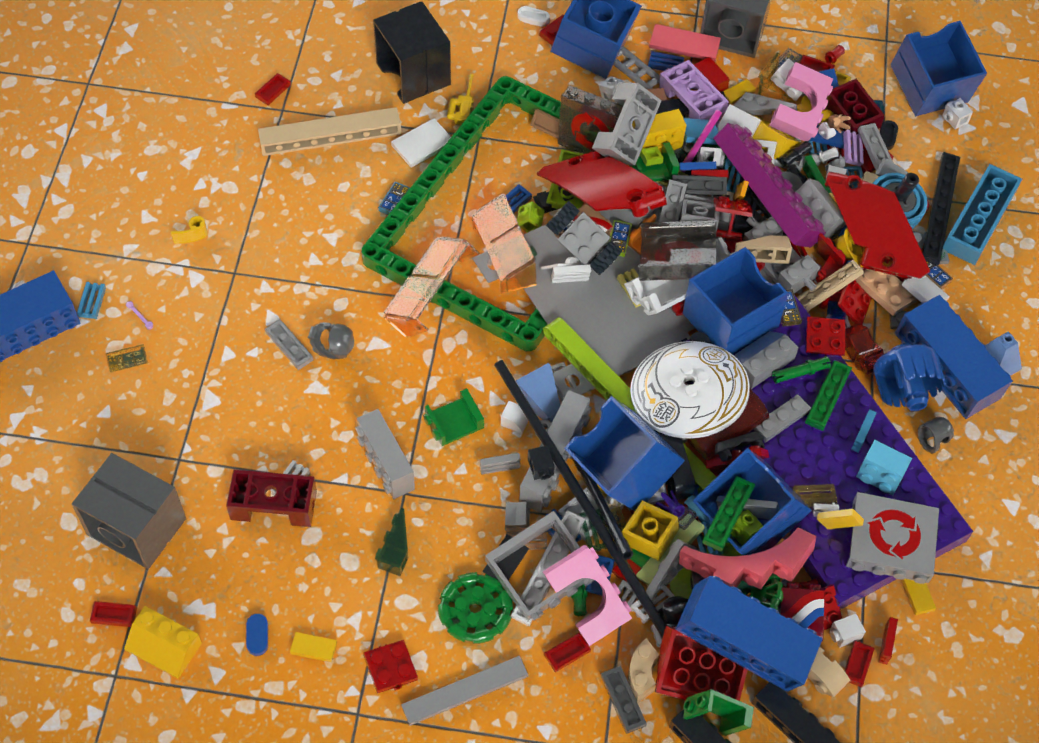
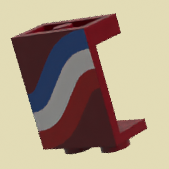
(804, 606)

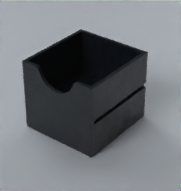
(414, 49)

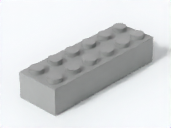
(566, 425)

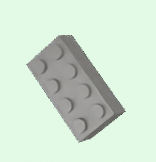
(385, 454)

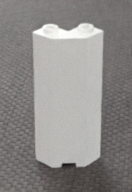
(662, 294)

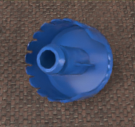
(908, 375)

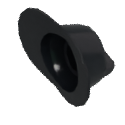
(672, 610)

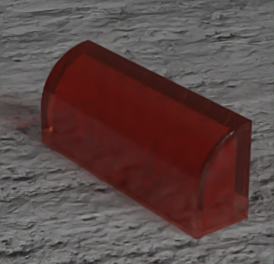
(751, 417)

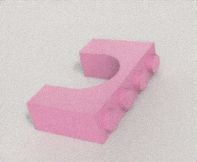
(817, 88)
(611, 612)

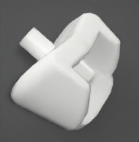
(825, 131)

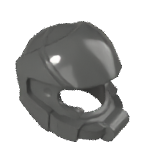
(340, 340)

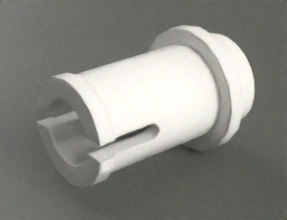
(824, 508)

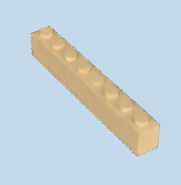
(329, 131)

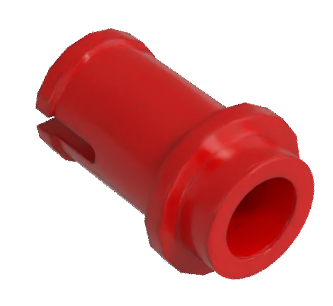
(832, 56)

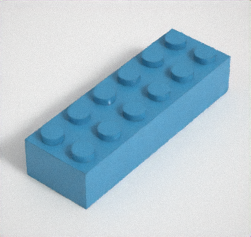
(982, 214)

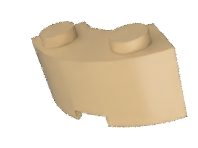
(640, 670)
(827, 675)

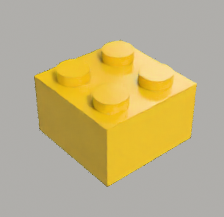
(651, 530)

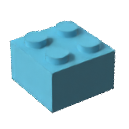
(883, 467)

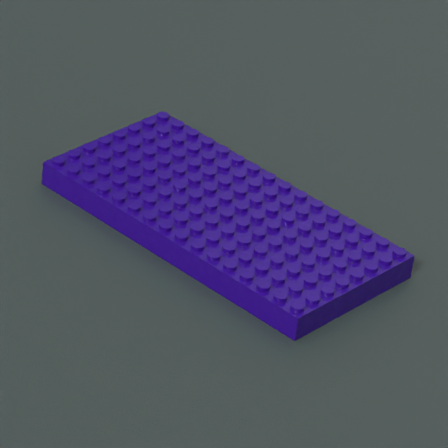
(825, 457)

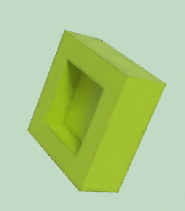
(651, 156)

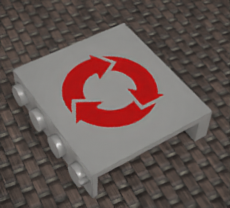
(894, 538)

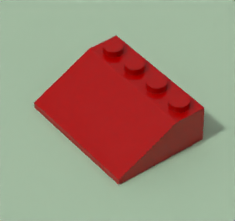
(692, 668)

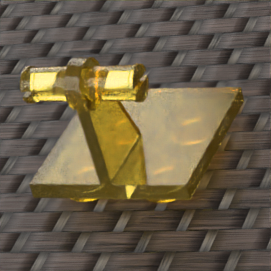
(765, 81)

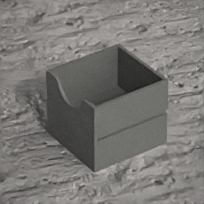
(736, 23)
(129, 510)

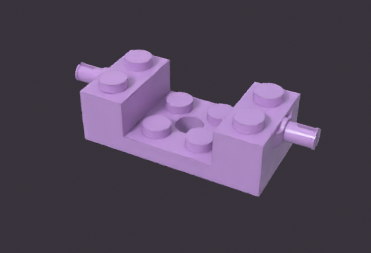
(700, 103)

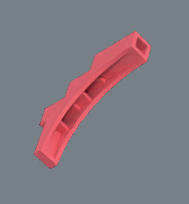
(754, 569)

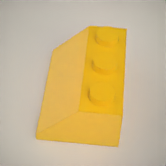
(784, 141)
(162, 642)

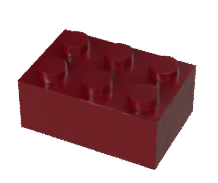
(854, 101)

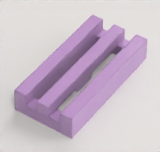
(856, 148)

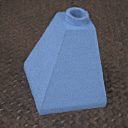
(1006, 352)
(541, 392)

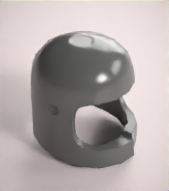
(940, 429)

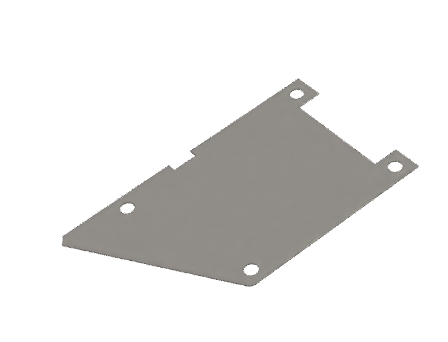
(599, 307)

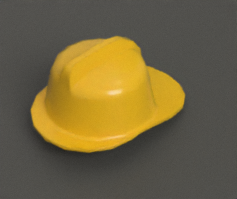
(846, 244)

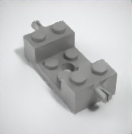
(798, 272)

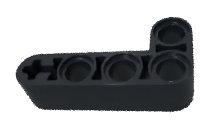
(682, 480)

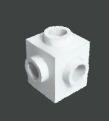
(609, 87)
(957, 113)

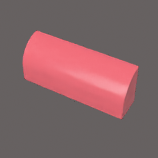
(684, 42)

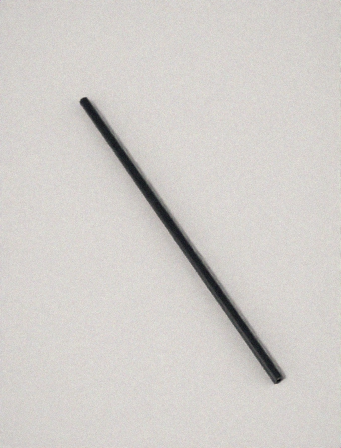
(581, 498)

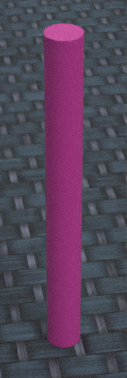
(702, 137)

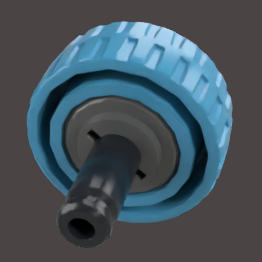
(908, 192)

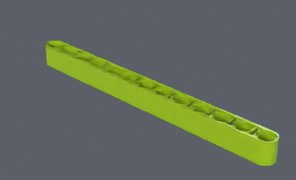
(608, 382)

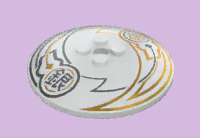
(696, 409)

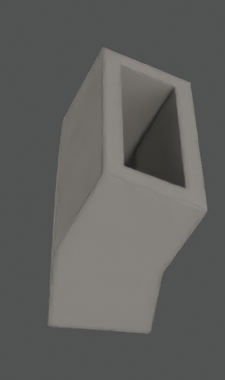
(517, 515)

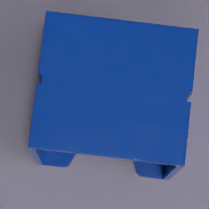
(595, 33)
(938, 68)
(734, 302)
(625, 455)
(768, 487)

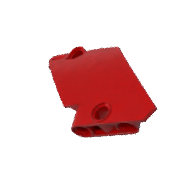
(605, 183)
(878, 226)

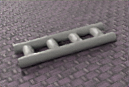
(644, 69)

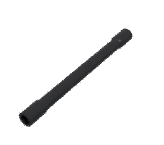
(620, 542)

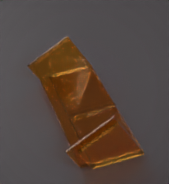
(505, 245)
(425, 282)

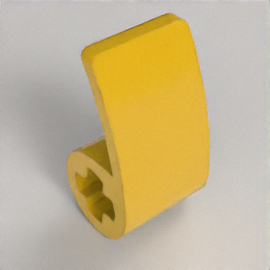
(197, 231)

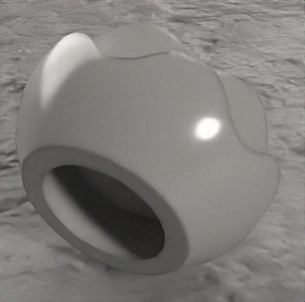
(838, 162)

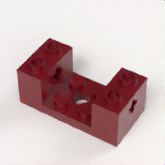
(293, 497)

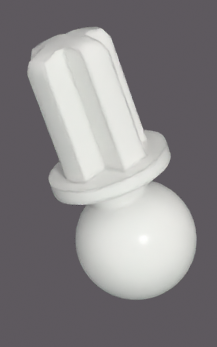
(825, 156)

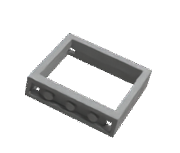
(518, 541)

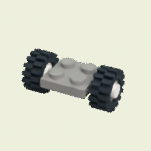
(584, 238)

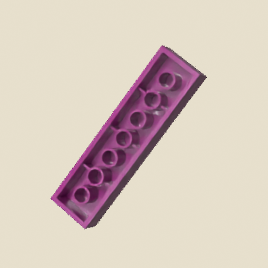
(769, 185)

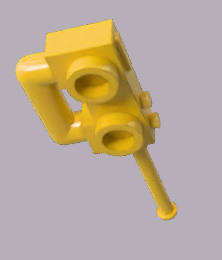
(465, 104)

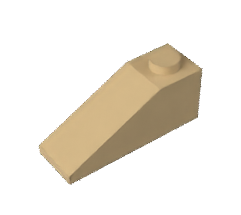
(768, 249)

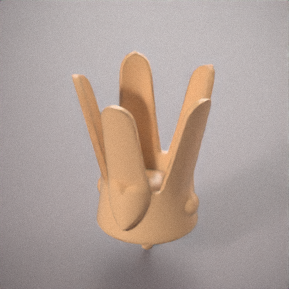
(836, 121)

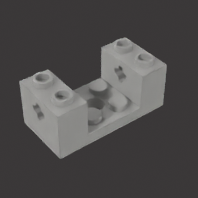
(625, 142)

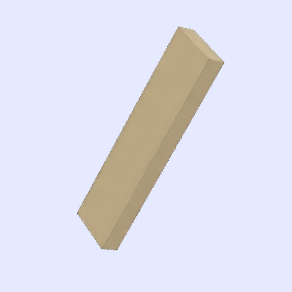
(830, 285)

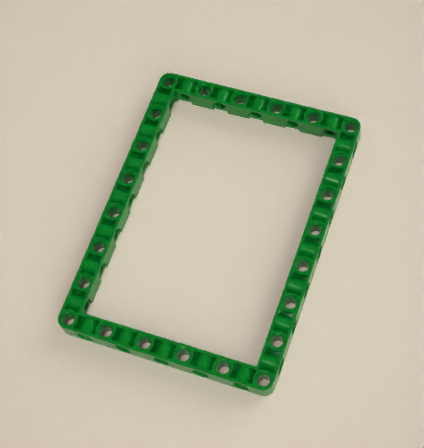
(389, 232)

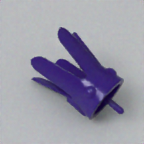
(674, 506)

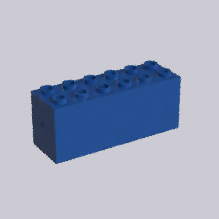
(34, 314)
(969, 370)
(749, 633)

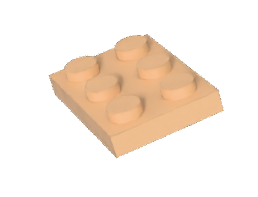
(886, 290)

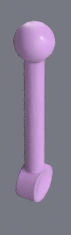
(149, 325)

